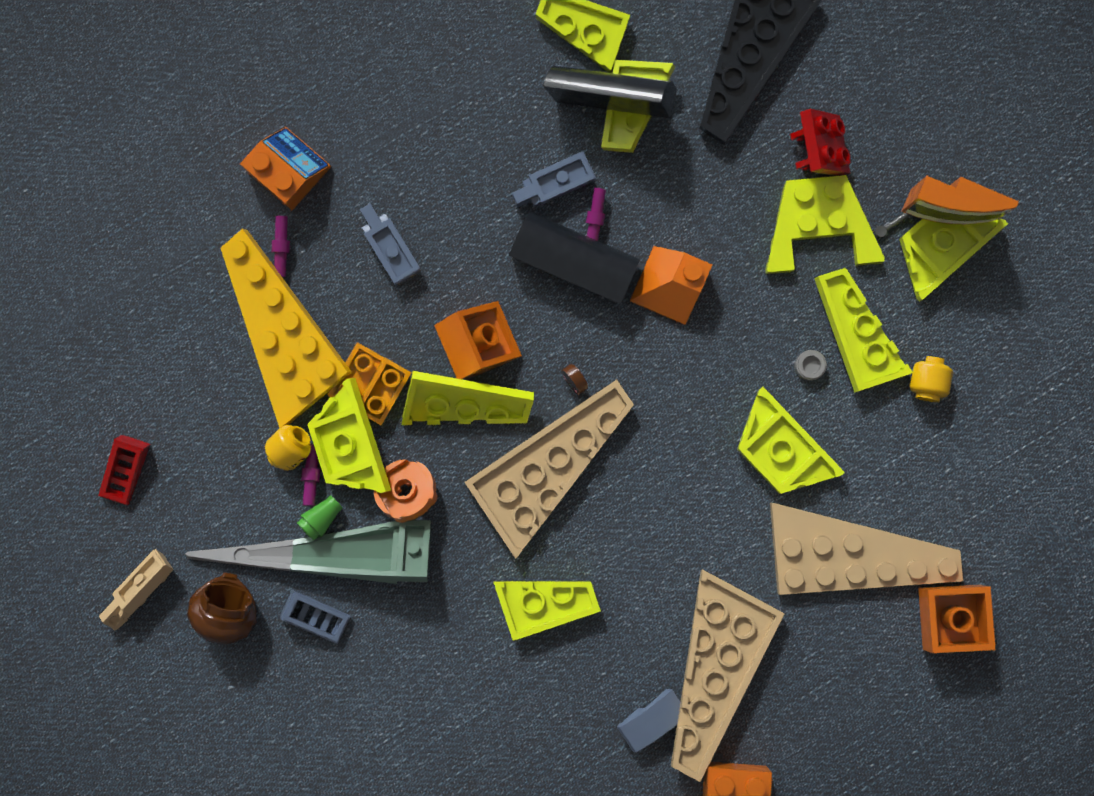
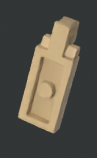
(136, 589)

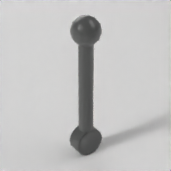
(881, 231)

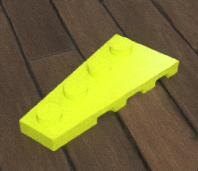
(861, 341)
(452, 399)

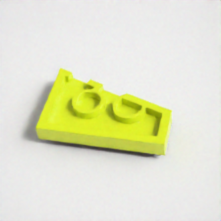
(587, 27)
(624, 129)
(544, 604)

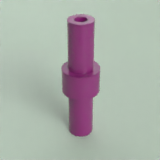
(596, 217)
(281, 245)
(310, 477)

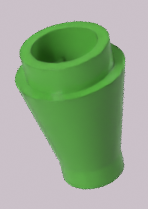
(318, 519)

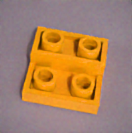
(377, 381)

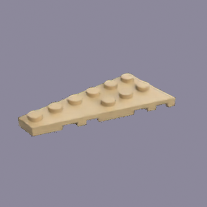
(535, 476)
(838, 555)
(723, 655)

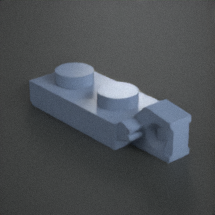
(555, 181)
(389, 246)

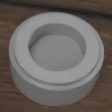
(810, 365)

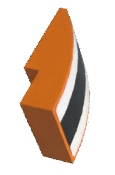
(956, 203)

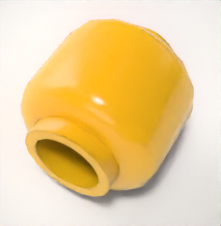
(931, 379)
(288, 447)

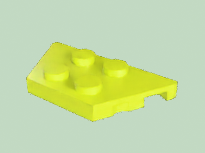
(939, 249)
(347, 442)
(782, 448)

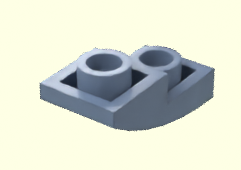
(651, 722)

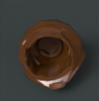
(222, 610)

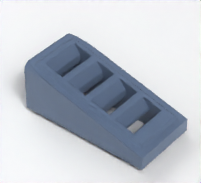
(286, 615)

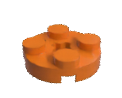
(419, 499)

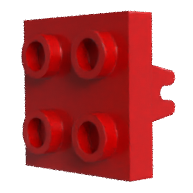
(824, 143)

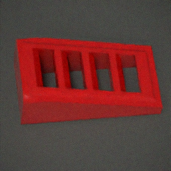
(140, 449)

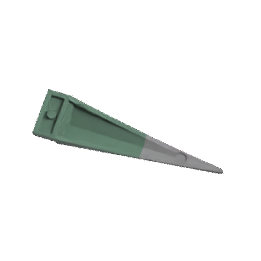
(370, 553)

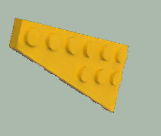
(288, 344)

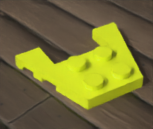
(820, 210)

